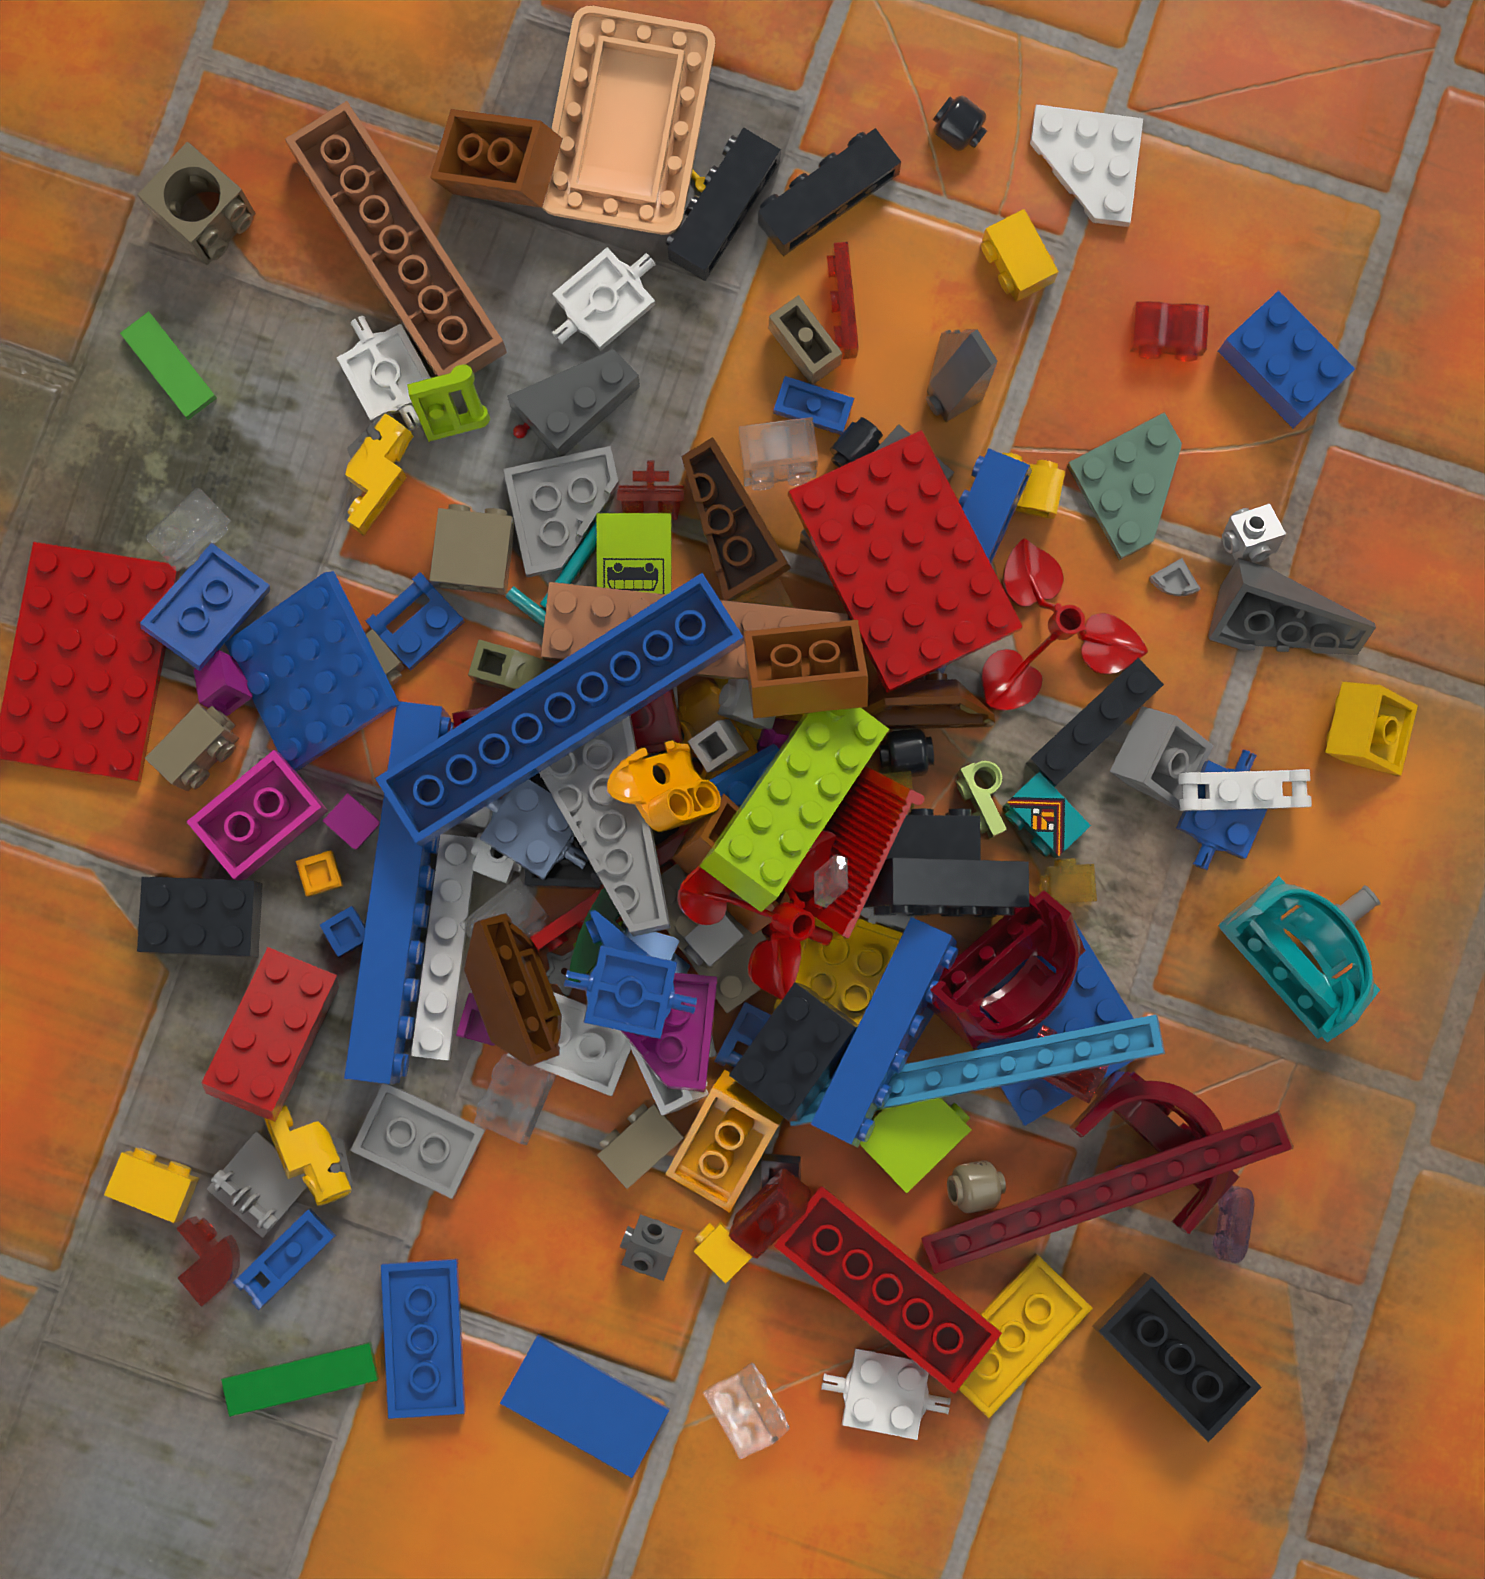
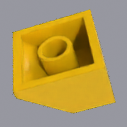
(1371, 727)

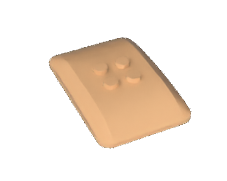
(629, 119)

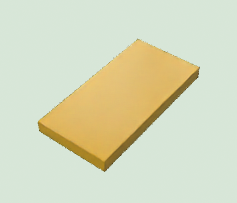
(1034, 1318)

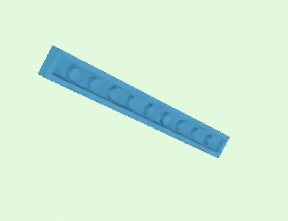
(1019, 1062)

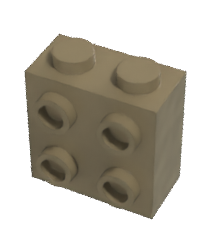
(472, 550)
(194, 747)

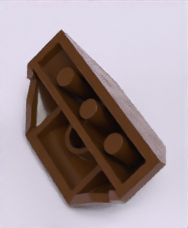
(928, 705)
(513, 991)

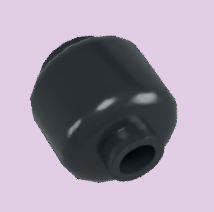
(960, 123)
(907, 752)

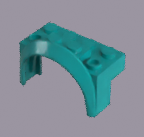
(1318, 1000)

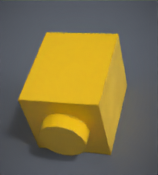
(720, 1252)

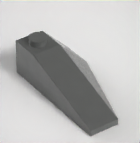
(959, 373)
(1274, 611)

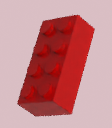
(270, 1034)

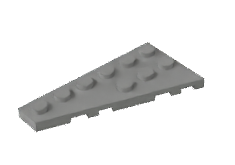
(609, 830)

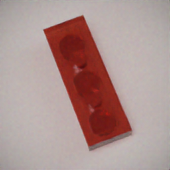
(843, 300)

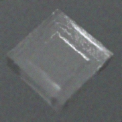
(831, 880)

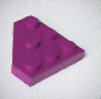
(685, 1042)

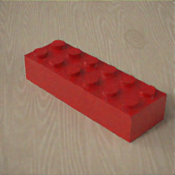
(888, 1290)

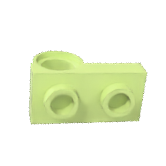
(981, 798)

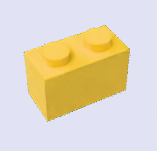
(1019, 256)
(152, 1185)

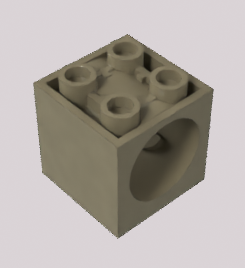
(181, 179)

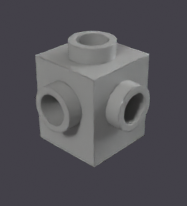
(1253, 534)

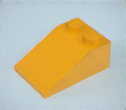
(724, 1143)

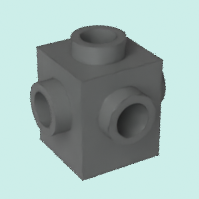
(650, 1246)

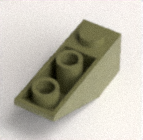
(504, 666)

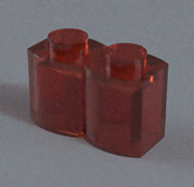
(1169, 330)

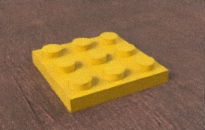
(848, 967)

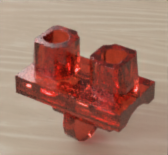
(668, 496)

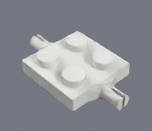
(604, 298)
(381, 369)
(885, 1394)

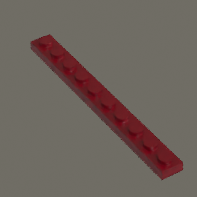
(1108, 1191)

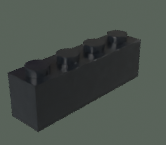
(828, 191)
(723, 204)
(1095, 722)

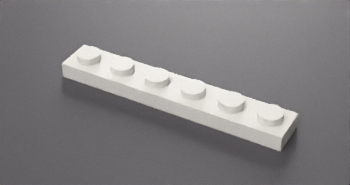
(444, 948)

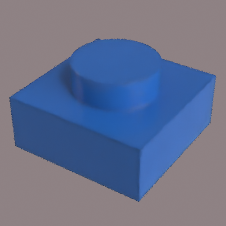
(344, 931)

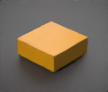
(319, 873)

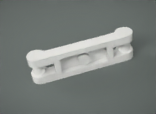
(1244, 790)

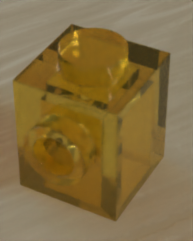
(1070, 882)

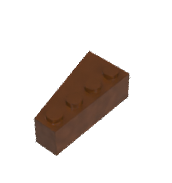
(736, 535)

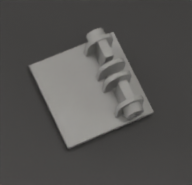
(257, 1185)

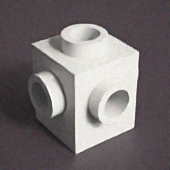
(489, 866)

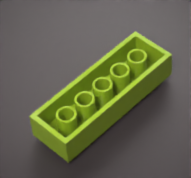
(792, 803)

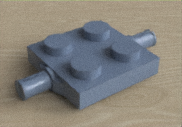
(531, 830)

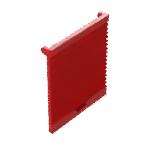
(865, 832)

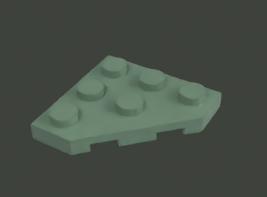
(1129, 482)

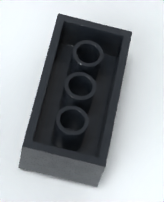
(949, 888)
(1177, 1356)

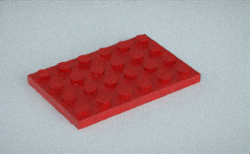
(904, 560)
(82, 665)

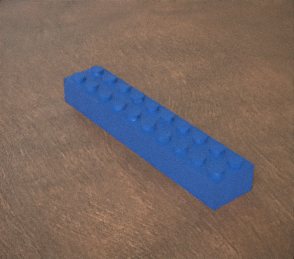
(560, 710)
(394, 921)

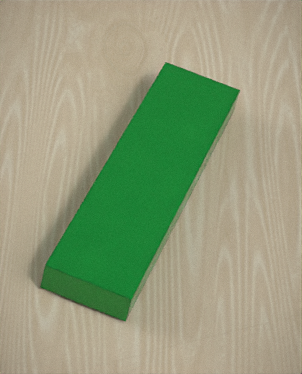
(300, 1379)

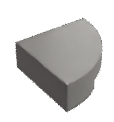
(1175, 580)

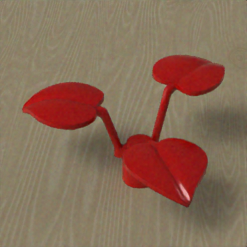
(1107, 645)
(774, 961)

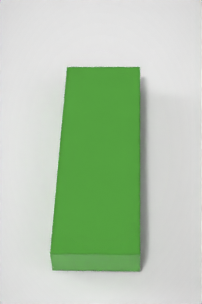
(168, 365)

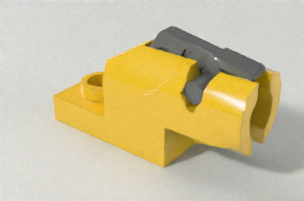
(374, 469)
(313, 1153)

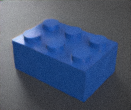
(1285, 359)

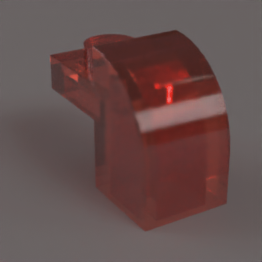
(217, 1261)

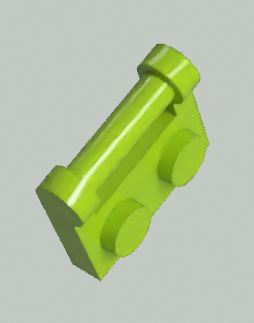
(437, 409)

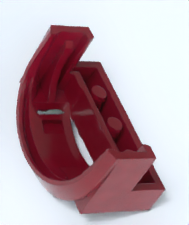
(1031, 994)
(1146, 1110)

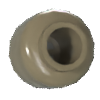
(976, 1186)

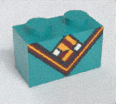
(1045, 816)

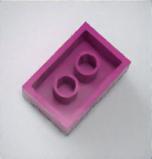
(257, 816)

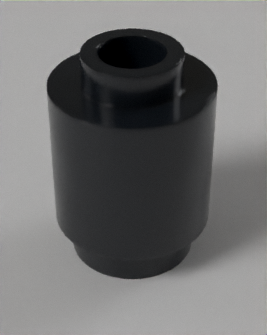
(855, 442)

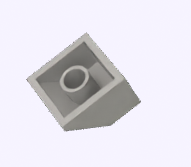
(1155, 754)

